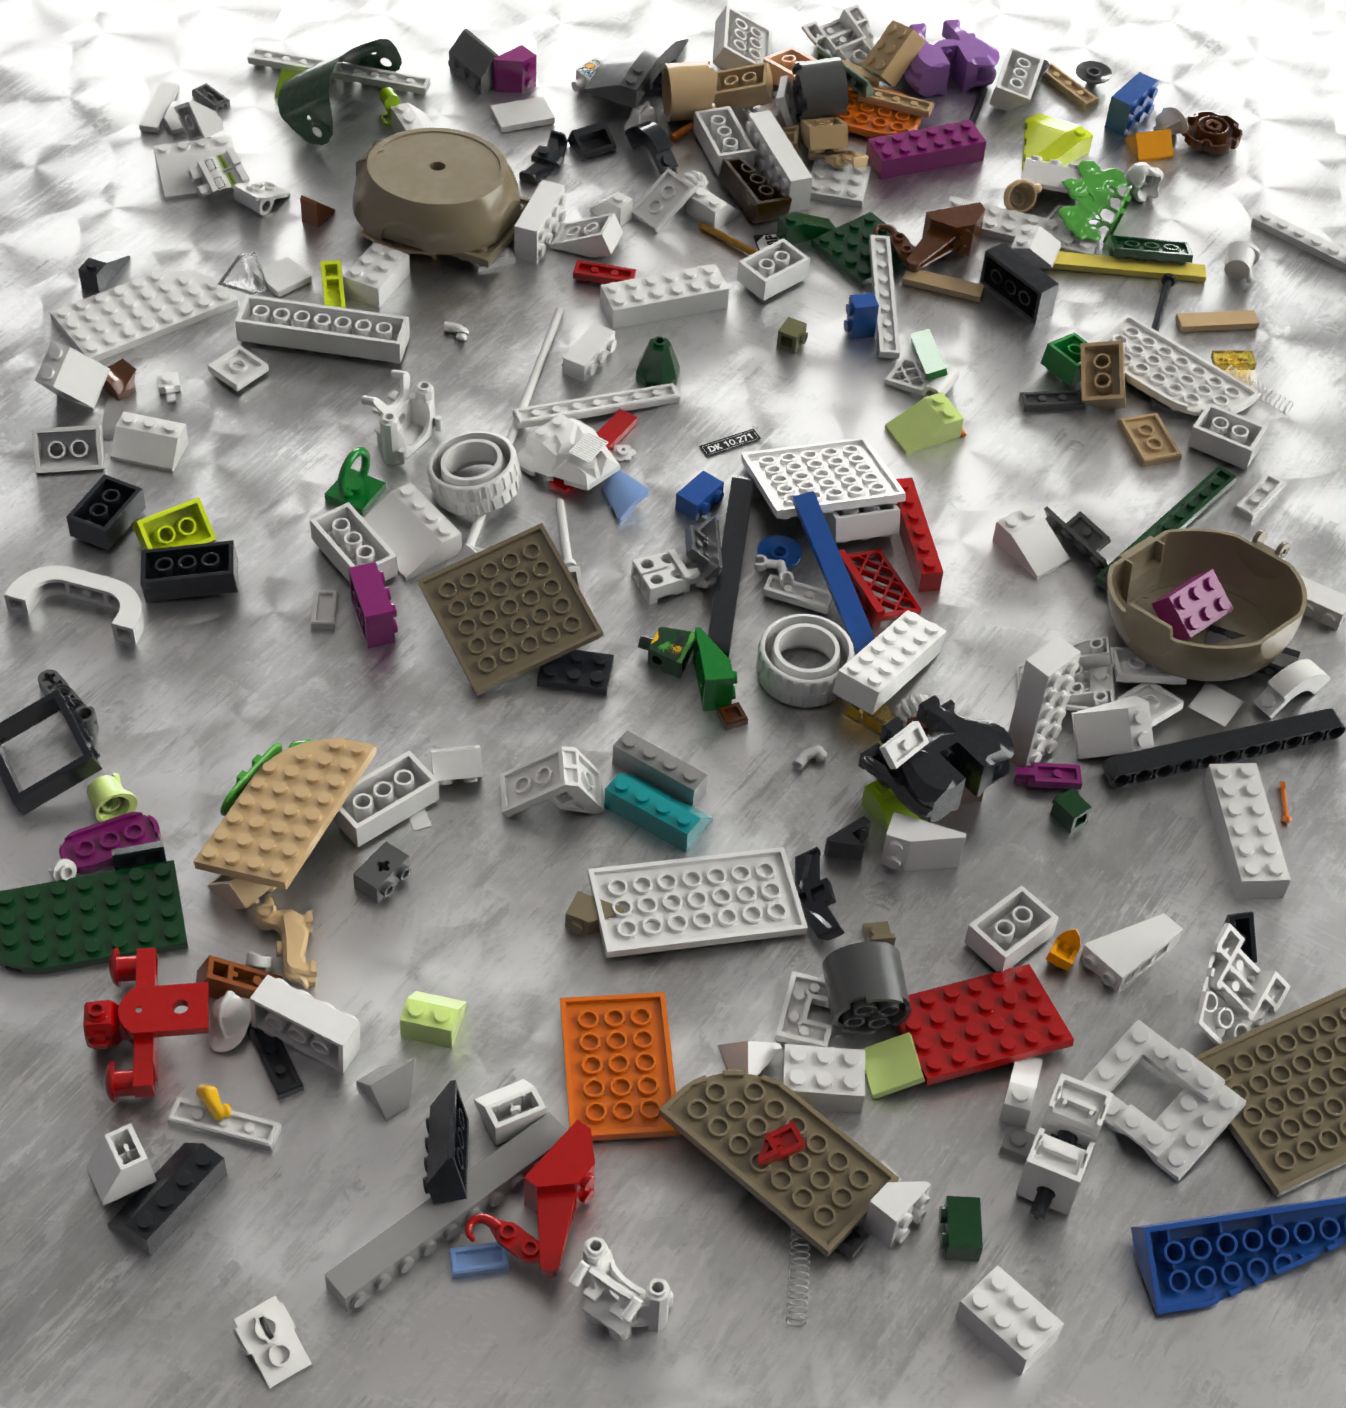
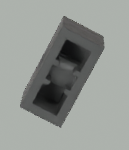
(382, 872)

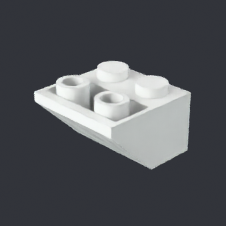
(510, 1110)
(119, 1165)
(896, 1209)

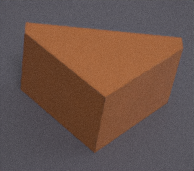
(314, 212)

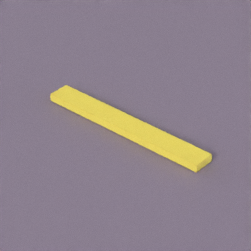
(1128, 266)

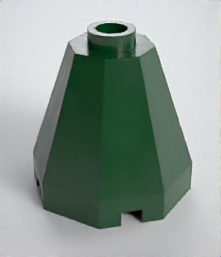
(658, 364)

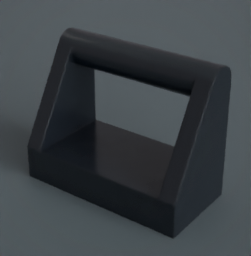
(588, 133)

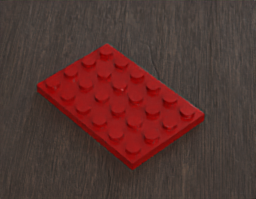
(983, 1024)

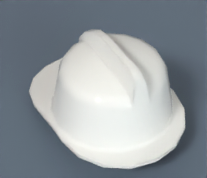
(641, 114)
(1171, 119)
(229, 1022)

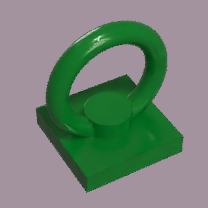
(355, 485)

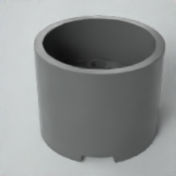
(820, 88)
(866, 987)

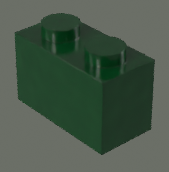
(961, 1228)

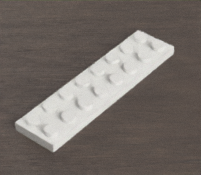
(1005, 223)

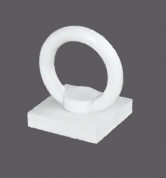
(784, 102)

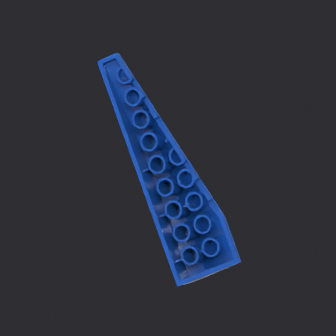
(1219, 1255)

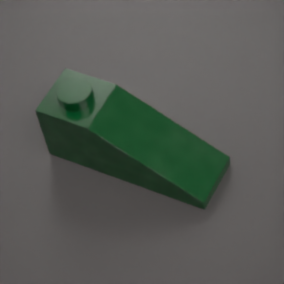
(802, 227)

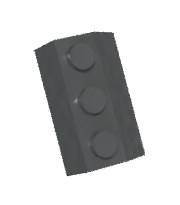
(473, 61)

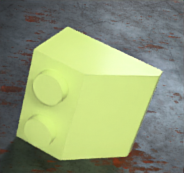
(431, 1019)

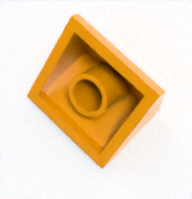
(1151, 145)

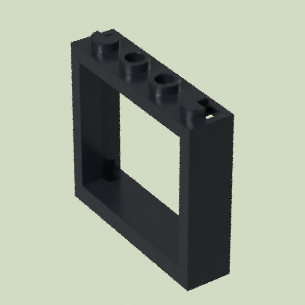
(62, 779)

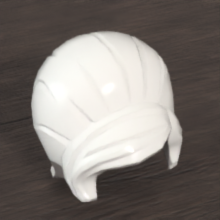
(1143, 180)

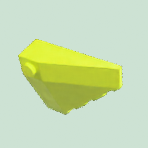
(1055, 139)

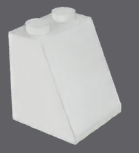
(72, 374)

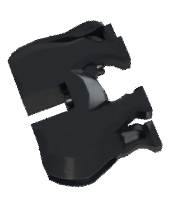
(957, 755)

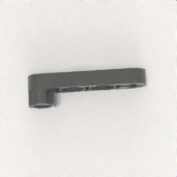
(87, 713)

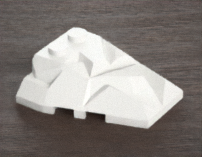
(549, 454)
(1236, 990)

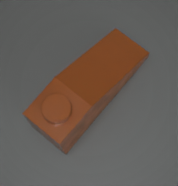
(230, 976)

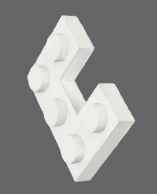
(794, 1022)

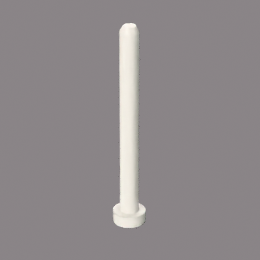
(564, 534)

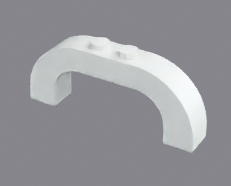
(83, 585)

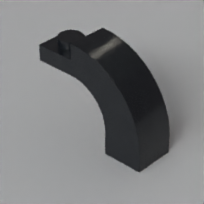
(656, 141)

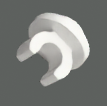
(63, 870)

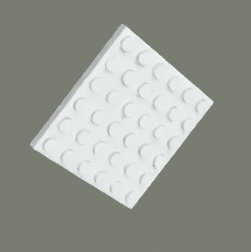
(839, 472)

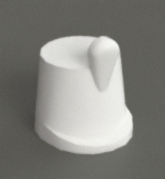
(1240, 259)

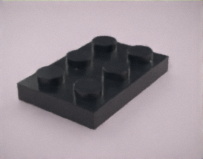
(578, 672)

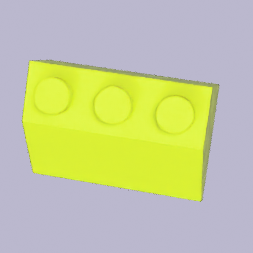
(175, 526)

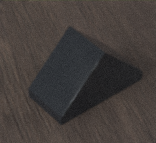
(1245, 926)

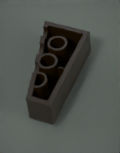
(752, 191)

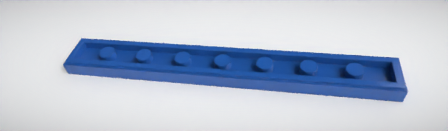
(833, 570)

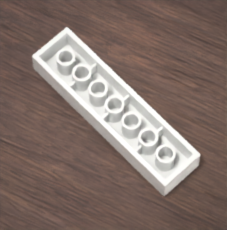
(322, 328)

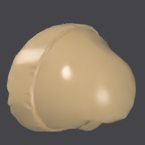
(1021, 195)

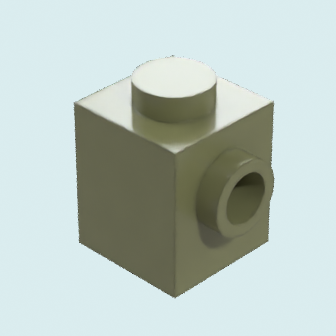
(792, 335)

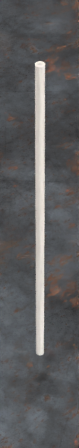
(479, 520)

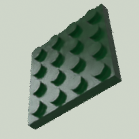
(849, 248)

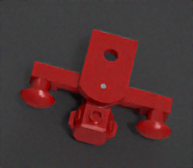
(141, 1019)

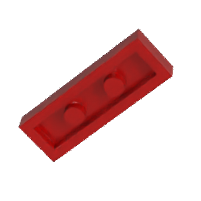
(601, 272)

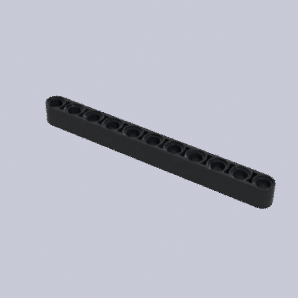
(732, 558)
(1222, 748)

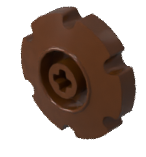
(1212, 132)

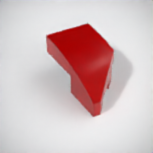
(781, 1144)

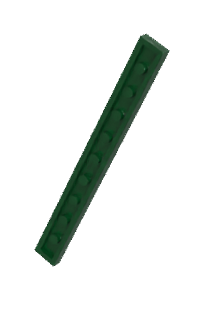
(1183, 512)

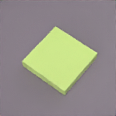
(892, 1065)

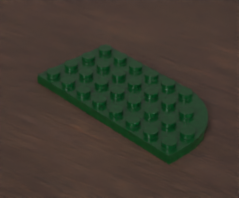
(88, 916)

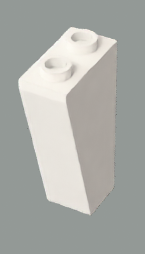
(1130, 951)

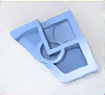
(623, 494)

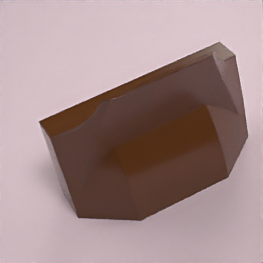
(120, 380)

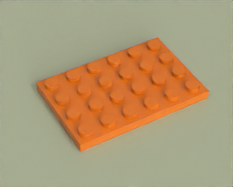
(618, 1064)

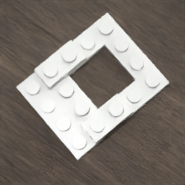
(1188, 1122)

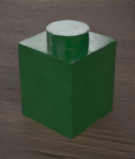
(1070, 810)

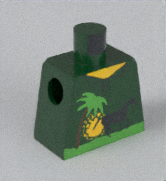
(669, 649)

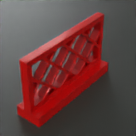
(873, 604)

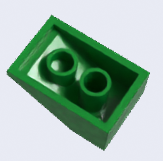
(713, 673)

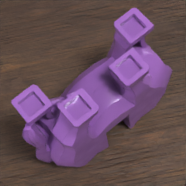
(958, 55)

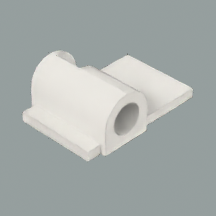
(257, 193)
(271, 1340)

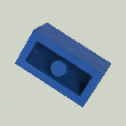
(861, 316)
(699, 495)

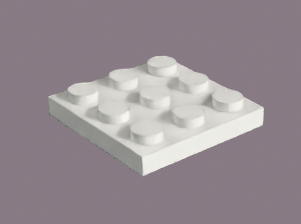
(839, 185)

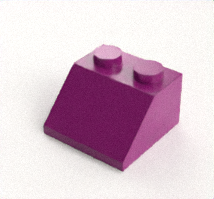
(515, 71)

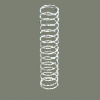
(1280, 405)
(798, 1278)

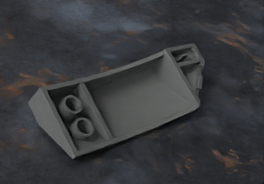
(633, 68)

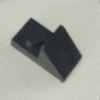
(848, 841)

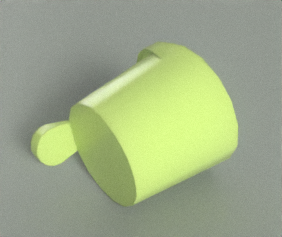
(110, 798)

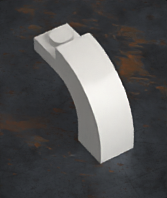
(1289, 682)

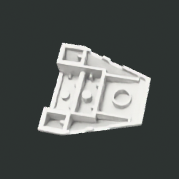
(844, 37)

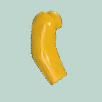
(211, 1100)

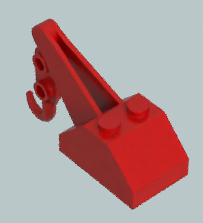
(553, 1192)

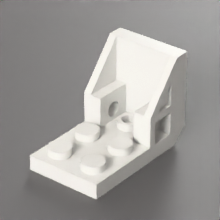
(559, 775)

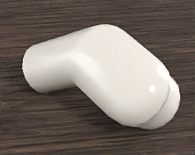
(458, 329)
(807, 754)

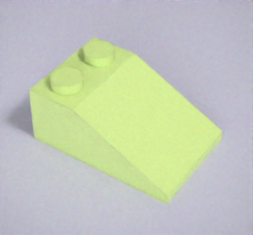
(926, 424)

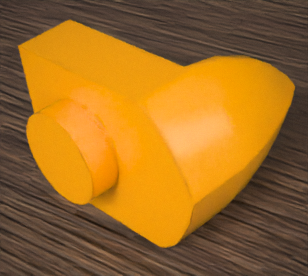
(1065, 949)

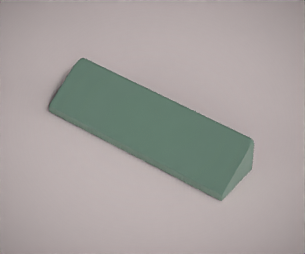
(854, 79)

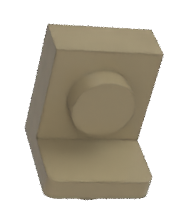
(878, 932)

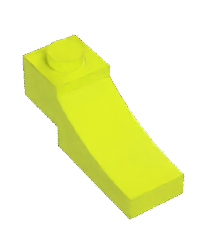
(332, 283)

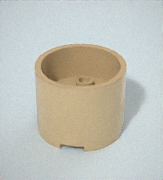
(687, 89)

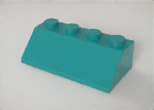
(655, 810)

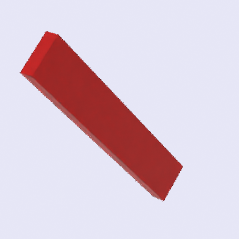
(612, 432)

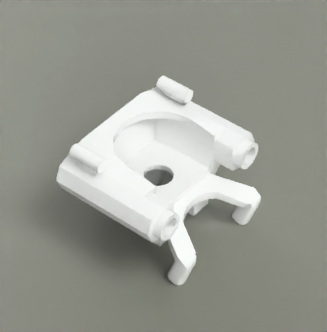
(406, 421)
(614, 1298)

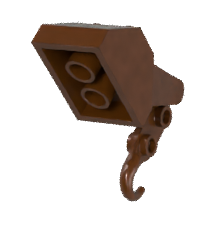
(946, 234)

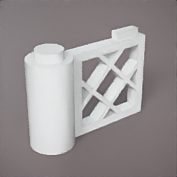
(928, 387)

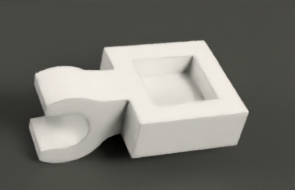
(169, 384)

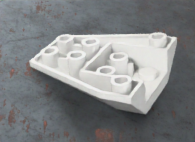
(1093, 677)

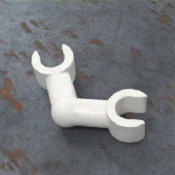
(764, 563)

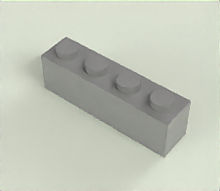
(659, 768)

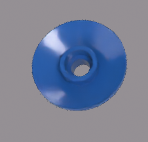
(781, 547)

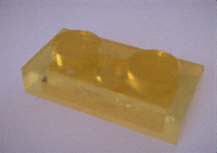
(1237, 358)

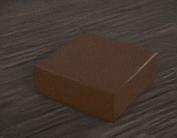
(732, 716)

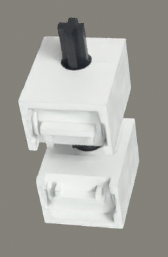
(1063, 1146)

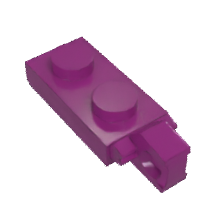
(1049, 775)

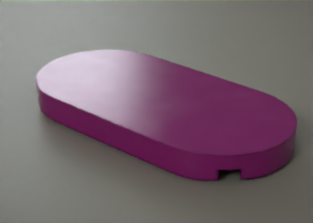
(92, 845)

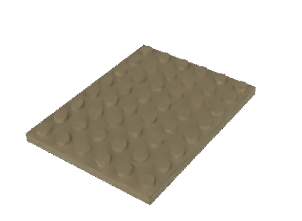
(1292, 1091)

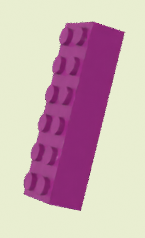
(925, 149)

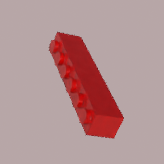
(918, 540)

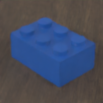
(1131, 104)

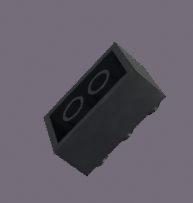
(106, 512)

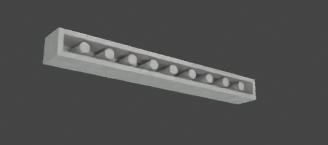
(431, 1224)

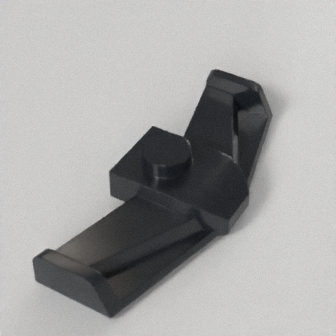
(546, 158)
(816, 895)

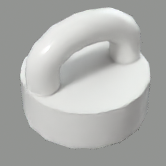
(260, 960)

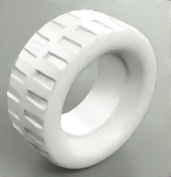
(479, 493)
(798, 685)

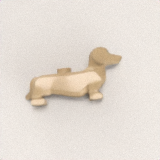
(294, 935)

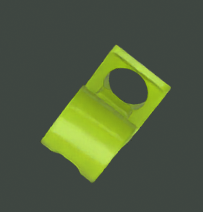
(388, 99)

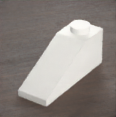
(1021, 1091)

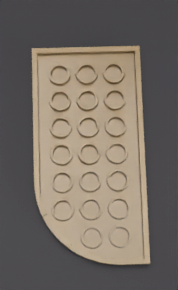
(285, 811)

